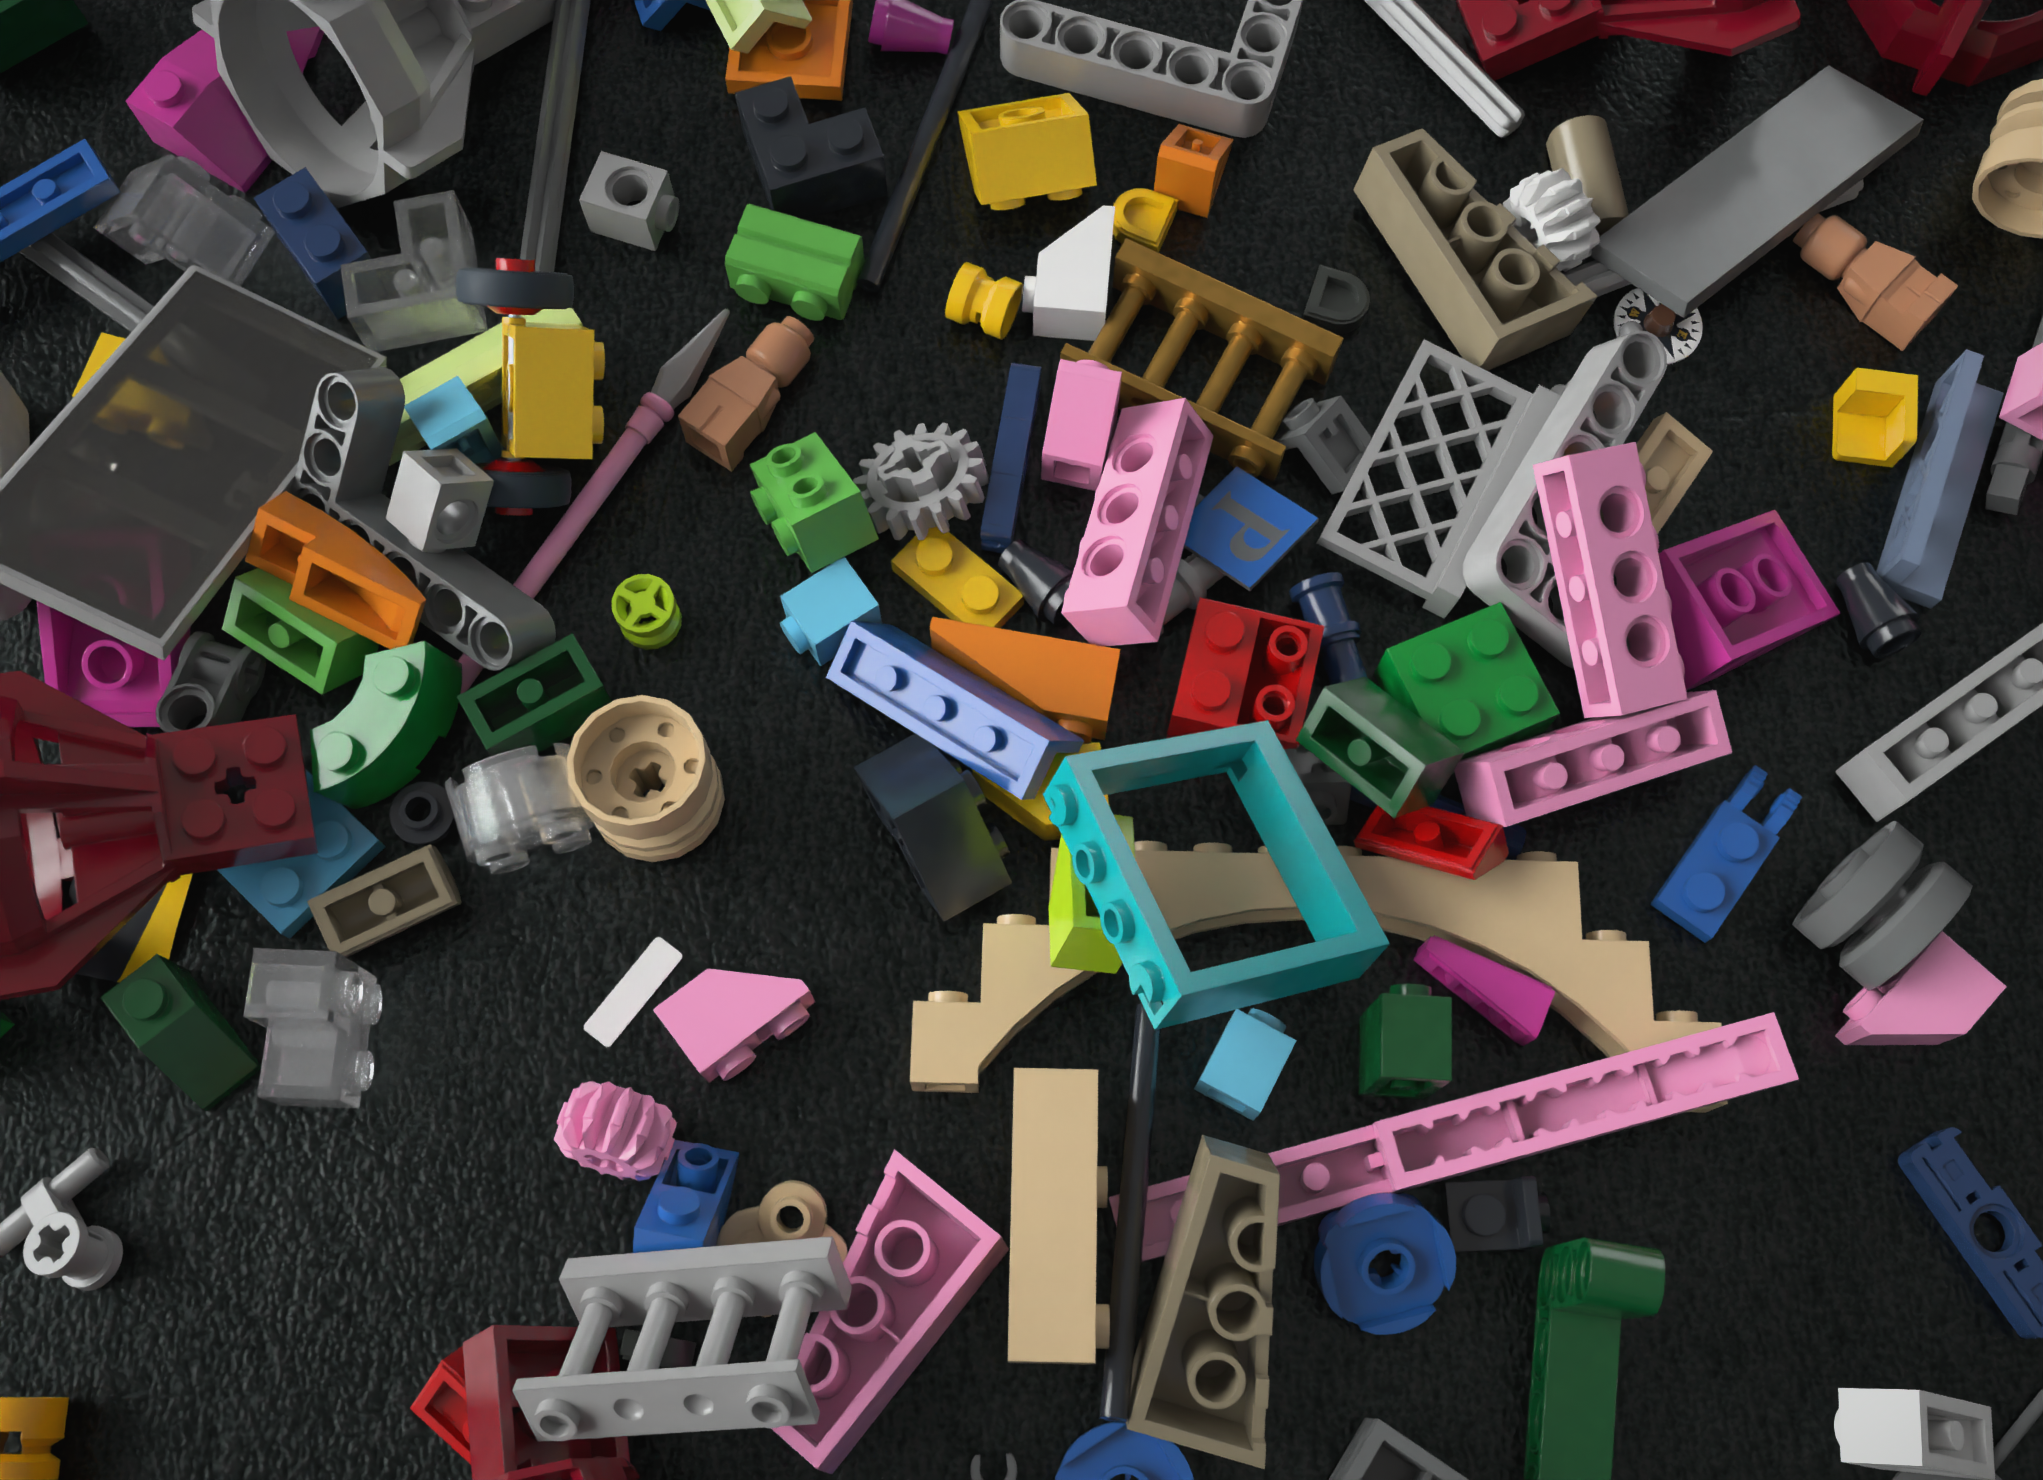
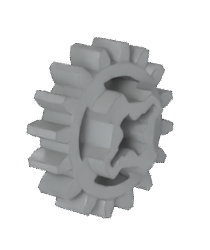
(922, 481)

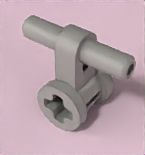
(55, 1232)

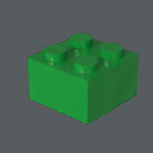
(1470, 682)

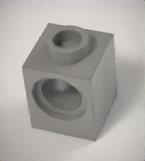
(620, 181)
(439, 499)

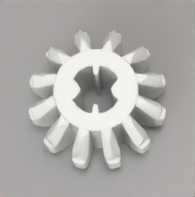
(1555, 214)

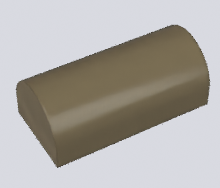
(1586, 153)
(385, 901)

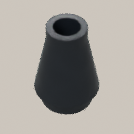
(1039, 580)
(1877, 612)

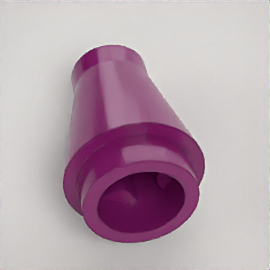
(909, 28)

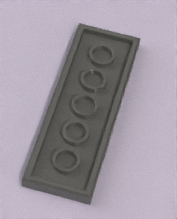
(1755, 190)

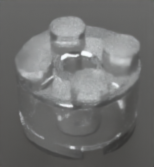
(517, 807)

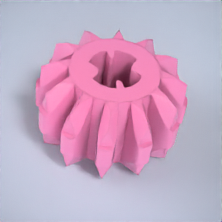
(615, 1131)

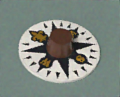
(1677, 334)

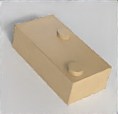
(1055, 1219)

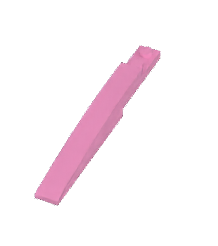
(1508, 1123)

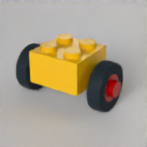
(544, 384)

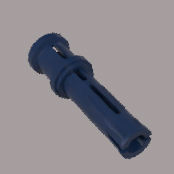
(1324, 605)

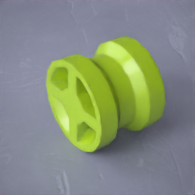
(641, 598)

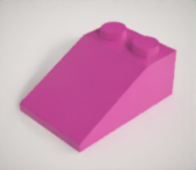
(1740, 595)
(103, 669)

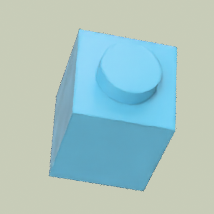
(824, 607)
(1246, 1062)

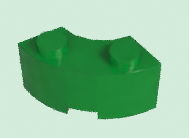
(388, 726)

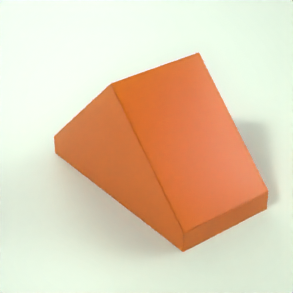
(1191, 167)

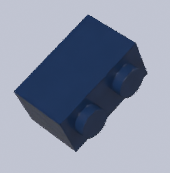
(313, 234)

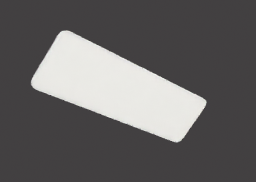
(632, 991)

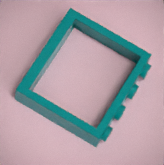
(1293, 833)

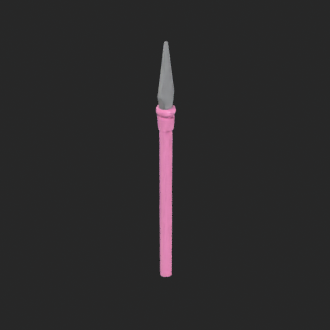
(671, 388)

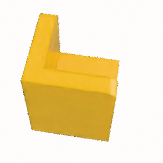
(1875, 417)

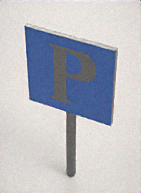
(1245, 528)

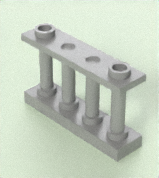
(681, 1287)

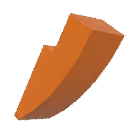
(335, 571)

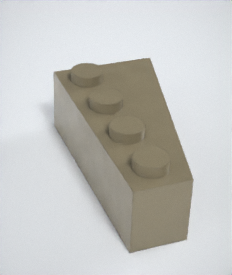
(1465, 256)
(1211, 1316)

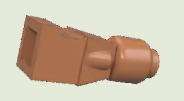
(1878, 283)
(743, 394)

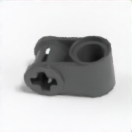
(212, 682)

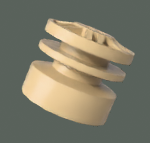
(2011, 170)
(636, 748)

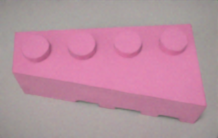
(910, 1277)

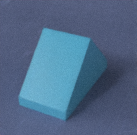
(453, 419)

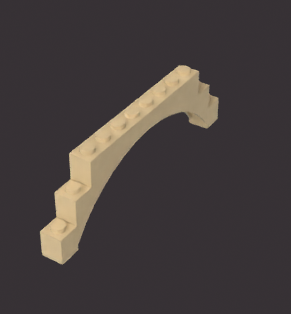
(1514, 915)

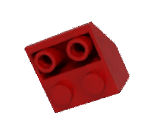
(1245, 671)

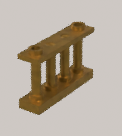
(1239, 318)

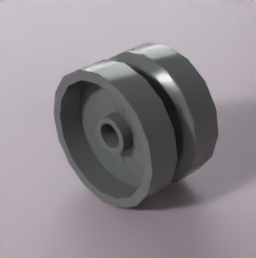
(1882, 905)

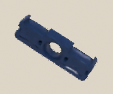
(1011, 457)
(1956, 1199)

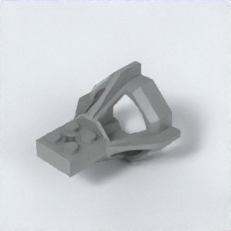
(407, 59)

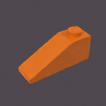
(1051, 675)

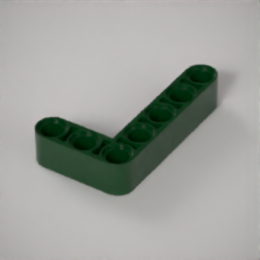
(1575, 1361)

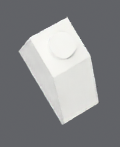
(1073, 281)
(1915, 1432)

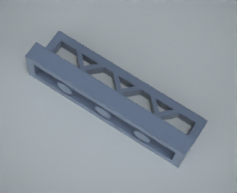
(1940, 483)

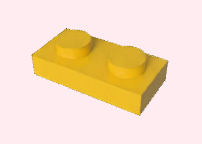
(957, 580)

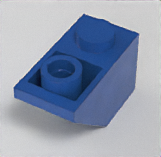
(687, 1199)

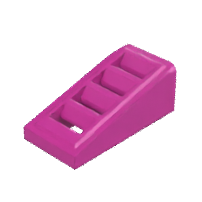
(1496, 992)

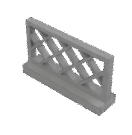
(1515, 436)

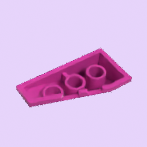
(196, 116)

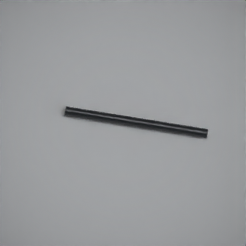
(923, 146)
(1131, 1220)

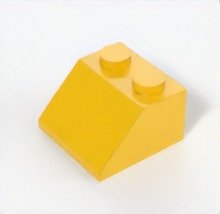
(1028, 150)

